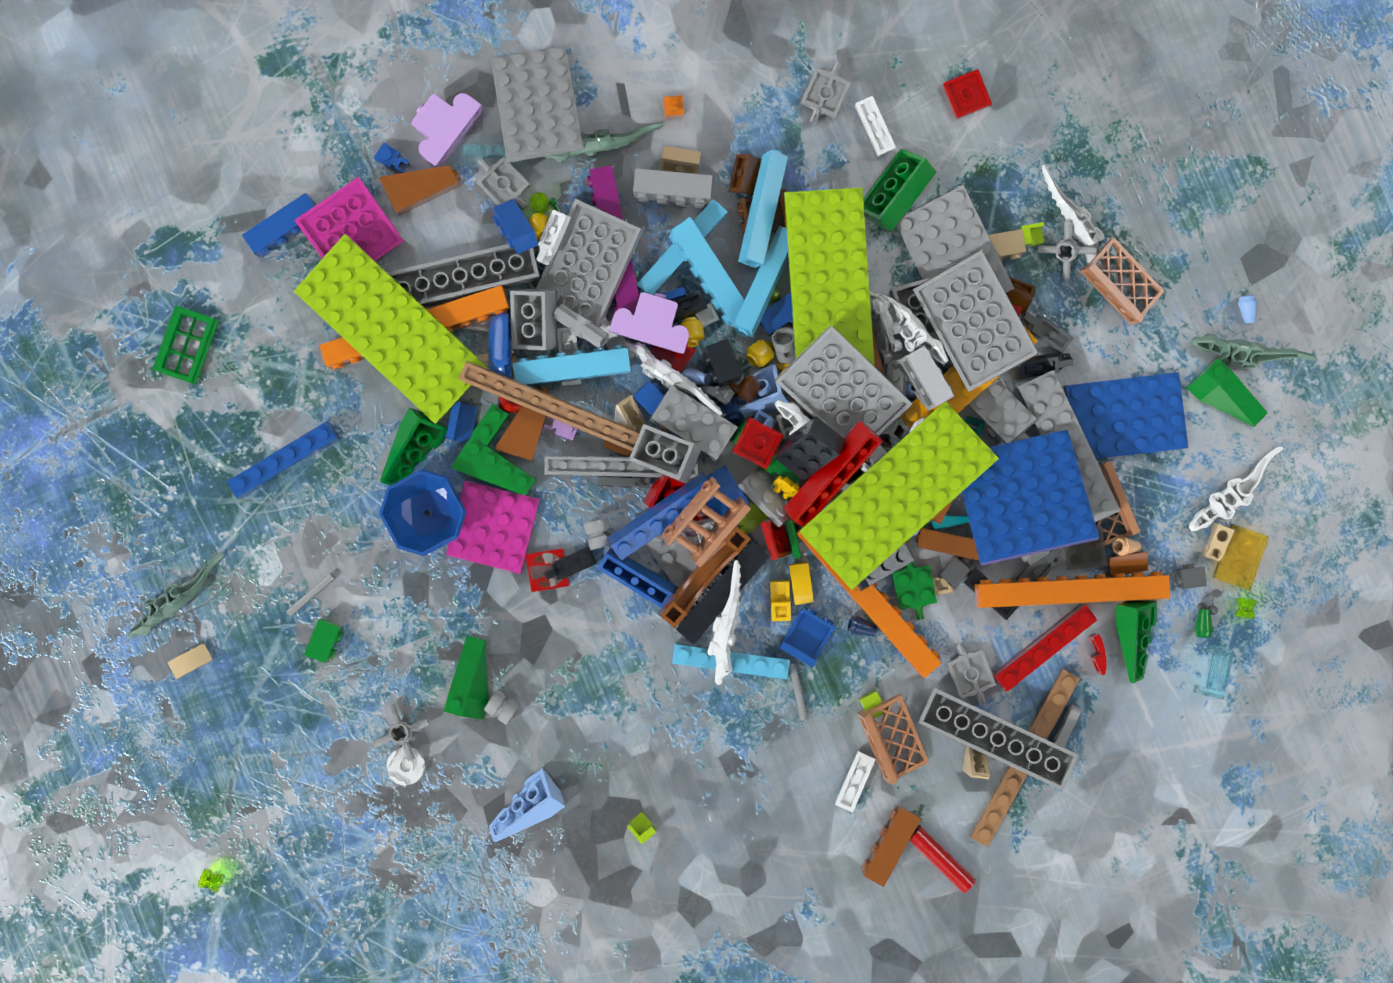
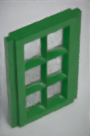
(185, 345)

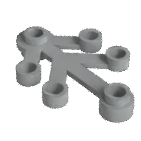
(885, 328)

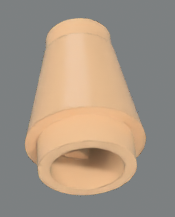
(1126, 546)

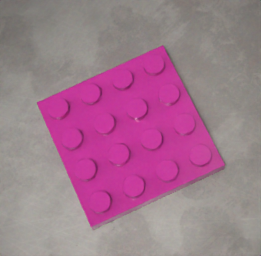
(352, 213)
(494, 527)

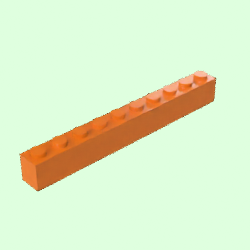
(451, 314)
(1072, 590)
(888, 621)

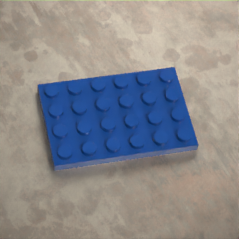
(1130, 414)

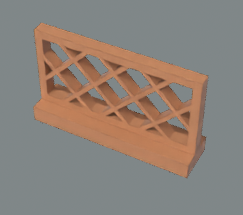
(1109, 289)
(1125, 511)
(877, 743)

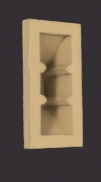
(628, 414)
(976, 764)

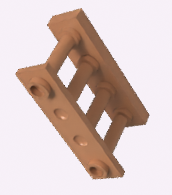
(718, 533)

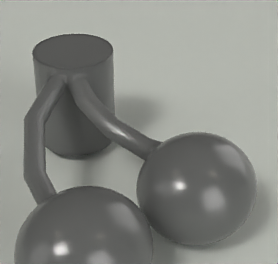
(1213, 609)

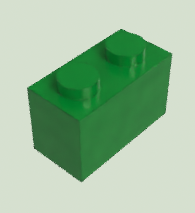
(490, 425)
(324, 640)

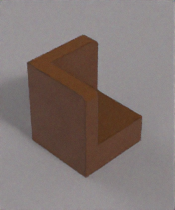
(746, 389)

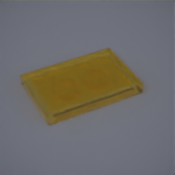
(1241, 558)

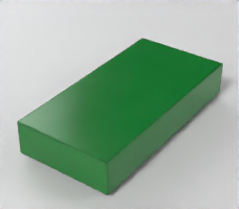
(793, 539)

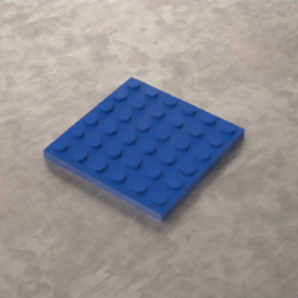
(1029, 500)

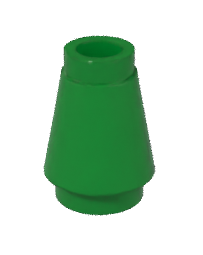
(1204, 624)

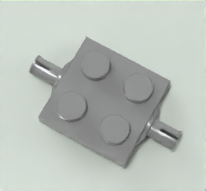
(825, 93)
(502, 182)
(971, 674)

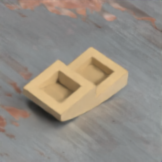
(189, 661)

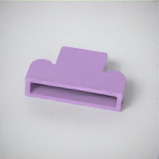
(444, 125)
(651, 323)

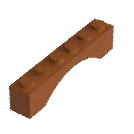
(685, 596)

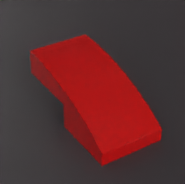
(1098, 659)

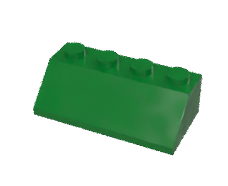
(897, 189)

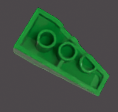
(1224, 391)
(412, 443)
(1133, 627)
(469, 686)

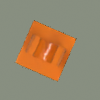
(673, 106)

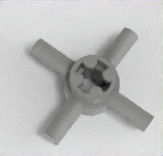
(1061, 254)
(409, 729)

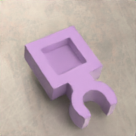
(563, 430)

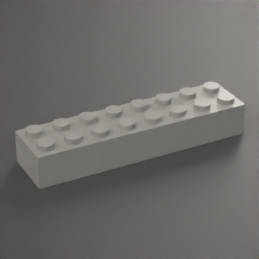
(468, 274)
(1054, 414)
(998, 738)

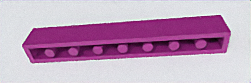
(607, 200)

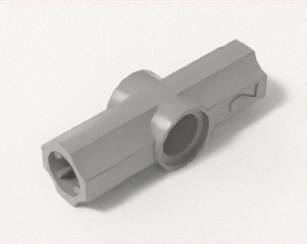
(581, 326)

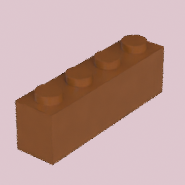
(890, 845)

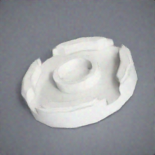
(405, 771)

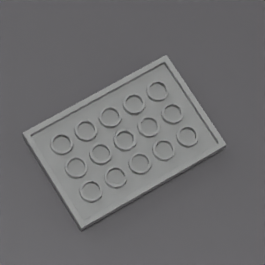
(536, 104)
(947, 234)
(590, 261)
(975, 321)
(842, 386)

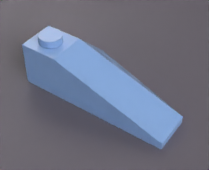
(767, 395)
(535, 803)

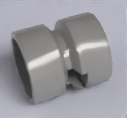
(784, 345)
(598, 533)
(502, 707)

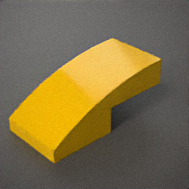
(801, 583)
(780, 600)

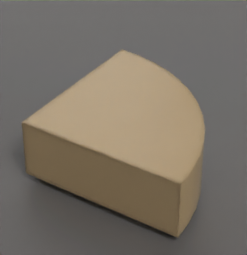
(941, 586)

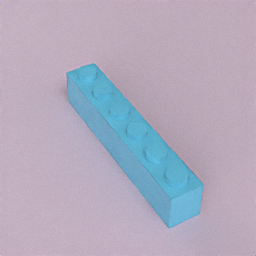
(708, 269)
(572, 367)
(740, 661)

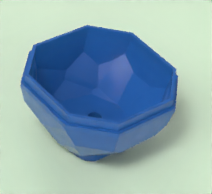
(405, 508)

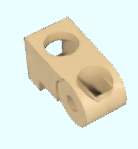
(1217, 542)

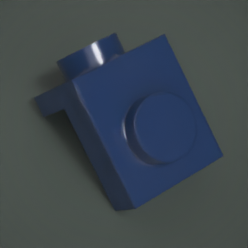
(731, 411)

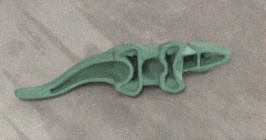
(604, 140)
(1246, 352)
(172, 600)

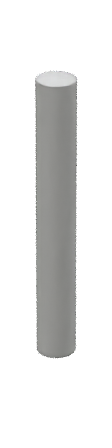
(311, 594)
(798, 691)

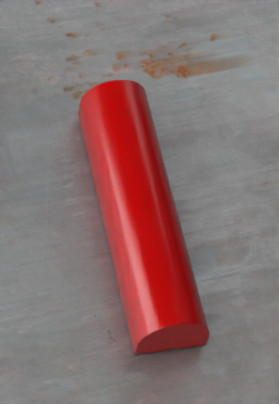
(942, 859)

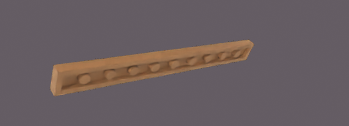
(549, 405)
(1013, 778)

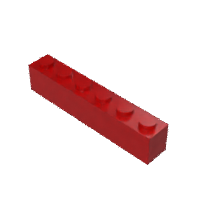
(830, 479)
(1044, 647)

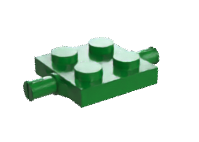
(914, 588)

